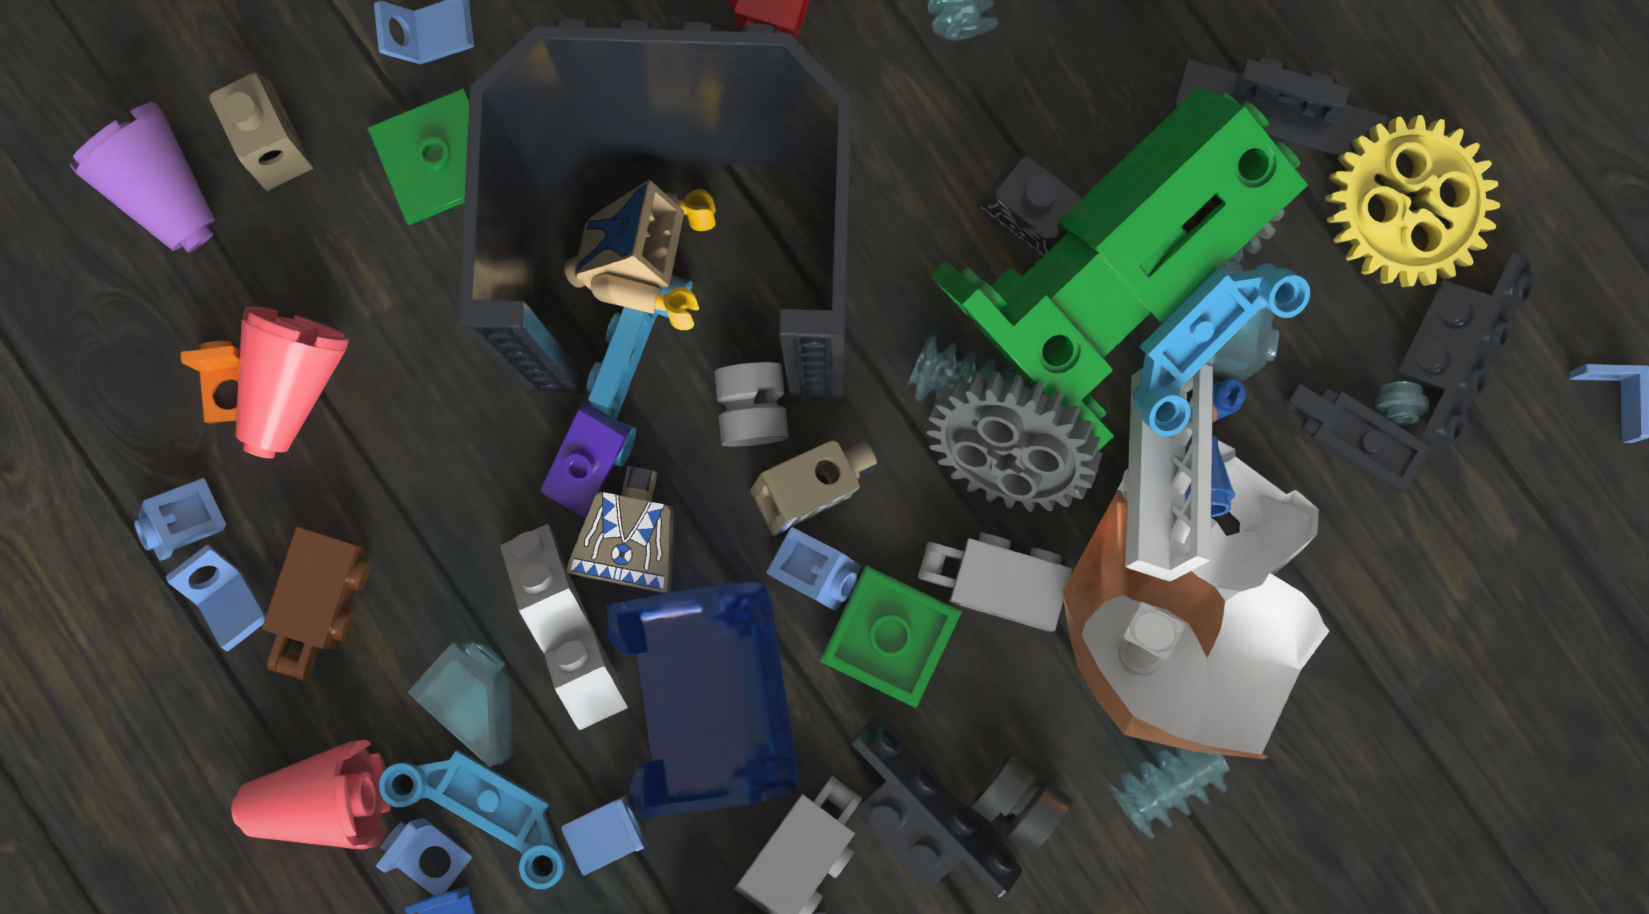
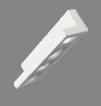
(1157, 485)

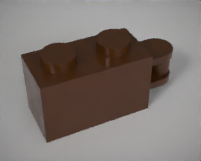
(313, 599)

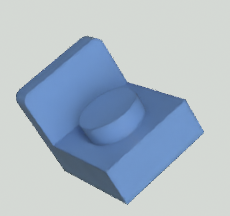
(178, 518)
(815, 569)

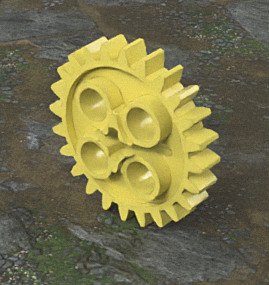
(1434, 161)

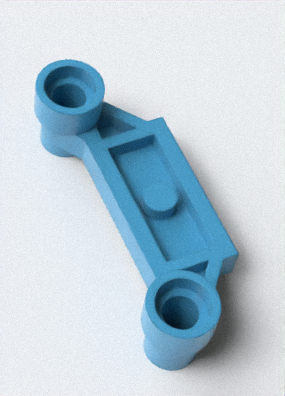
(1201, 329)
(612, 378)
(488, 803)

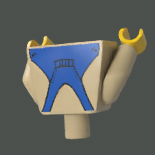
(633, 248)

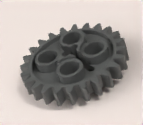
(1014, 441)

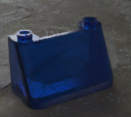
(707, 698)

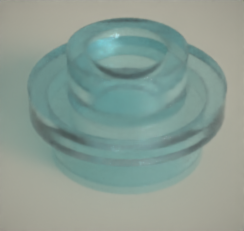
(1402, 402)

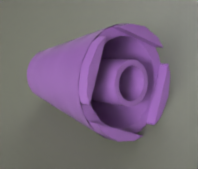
(147, 178)

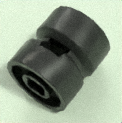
(1022, 803)

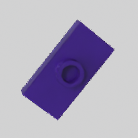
(585, 459)

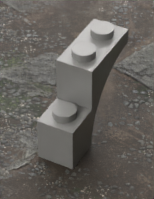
(562, 627)

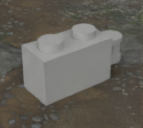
(1001, 580)
(801, 854)

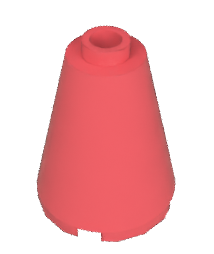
(281, 376)
(318, 800)

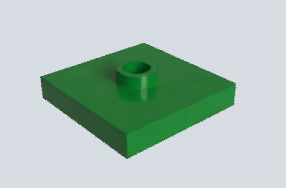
(426, 155)
(890, 636)

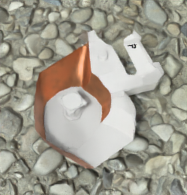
(1211, 651)

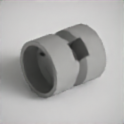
(751, 404)

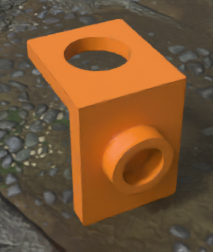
(216, 363)

